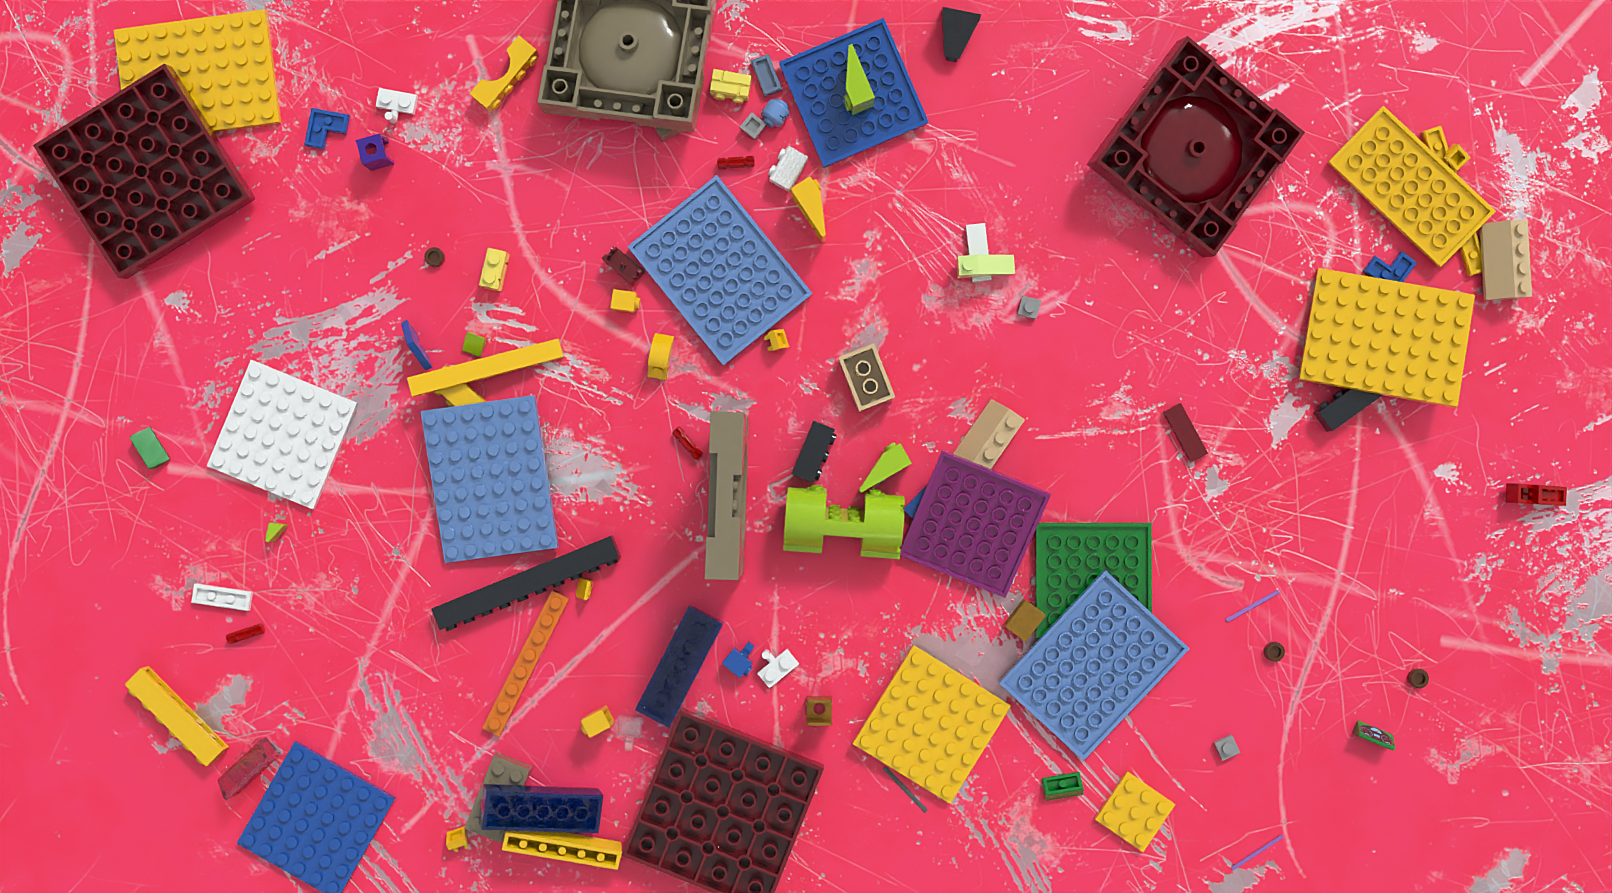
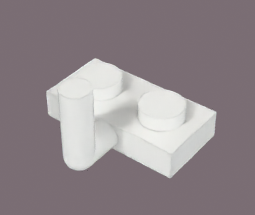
(396, 102)
(777, 667)

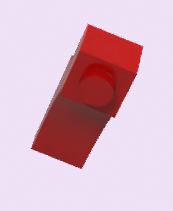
(1536, 494)

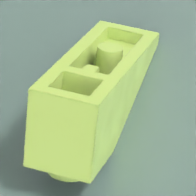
(984, 265)

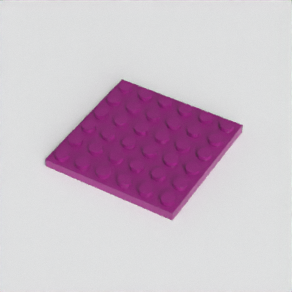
(974, 523)

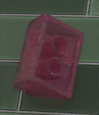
(247, 767)

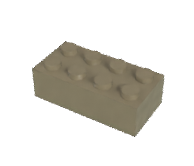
(502, 771)

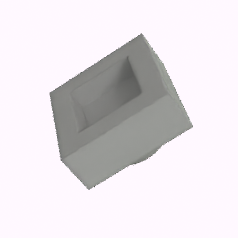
(753, 126)
(1029, 307)
(1226, 747)

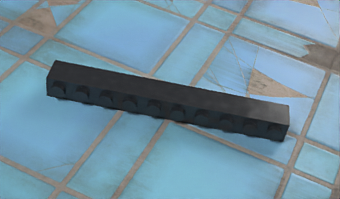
(525, 583)

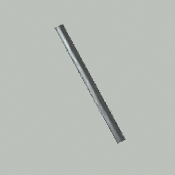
(904, 788)

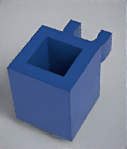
(738, 661)

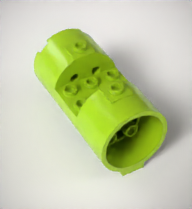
(877, 525)

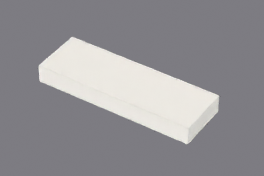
(977, 244)
(222, 597)

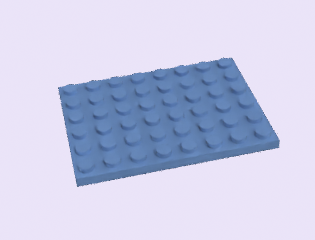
(720, 270)
(489, 478)
(1093, 665)

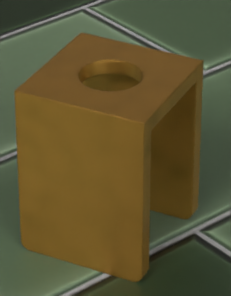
(1024, 620)
(823, 719)

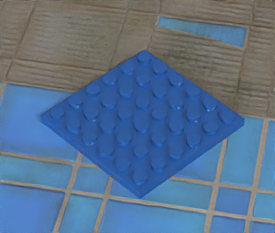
(819, 85)
(316, 820)

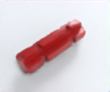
(736, 162)
(687, 443)
(245, 633)

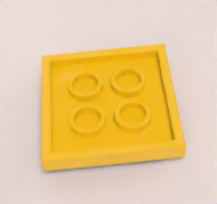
(1134, 811)

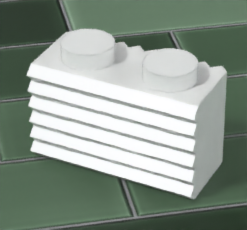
(788, 168)

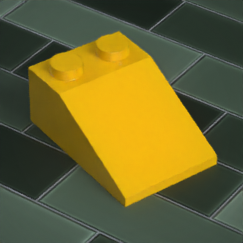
(808, 199)

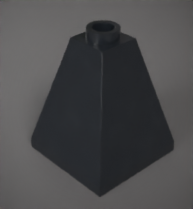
(957, 30)

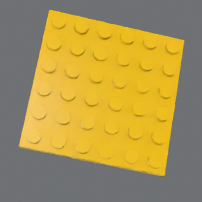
(931, 724)

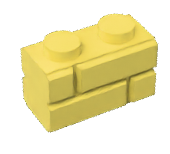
(730, 85)
(494, 269)

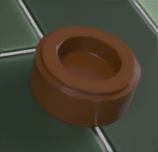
(434, 257)
(1274, 651)
(1418, 678)

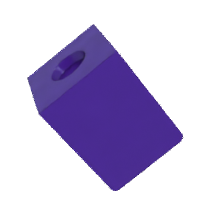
(379, 158)

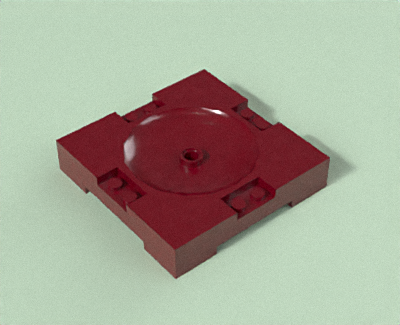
(1154, 156)

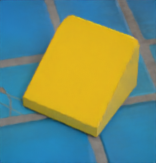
(1456, 156)
(584, 588)

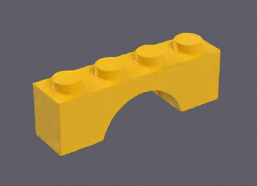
(491, 92)

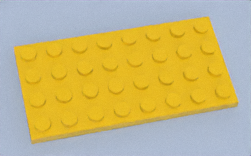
(1411, 186)

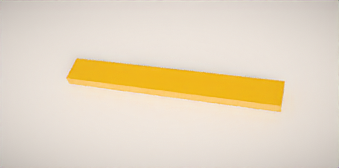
(1471, 249)
(485, 367)

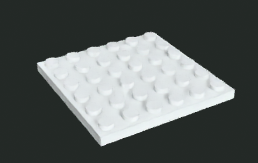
(282, 434)

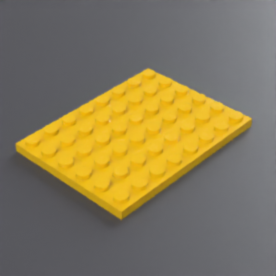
(218, 59)
(1387, 337)

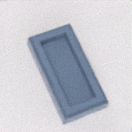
(766, 75)

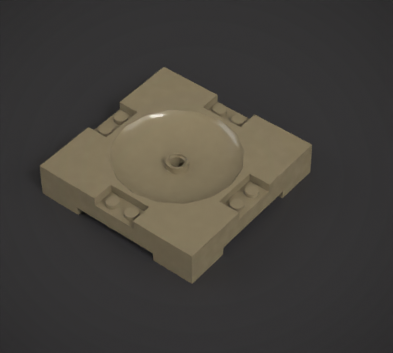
(646, 83)
(727, 495)

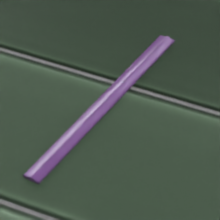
(1252, 605)
(1257, 852)

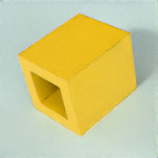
(625, 301)

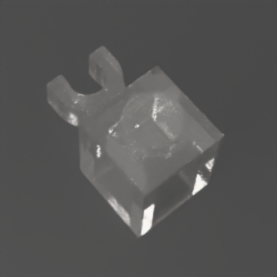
(629, 727)

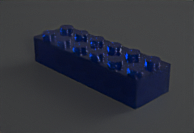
(679, 666)
(540, 808)

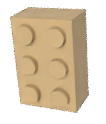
(866, 377)

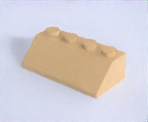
(1505, 260)
(989, 434)

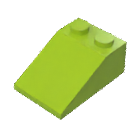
(858, 91)
(889, 463)

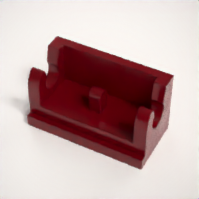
(623, 265)

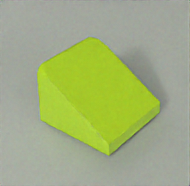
(474, 344)
(274, 531)

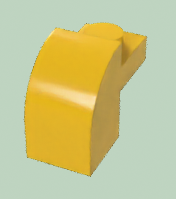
(660, 356)

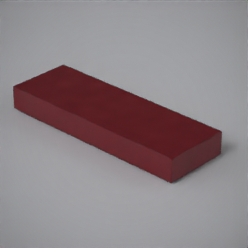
(1185, 432)

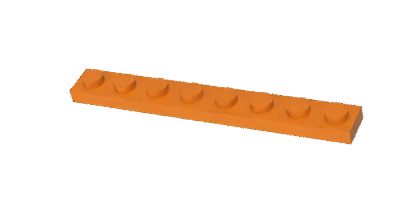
(526, 663)

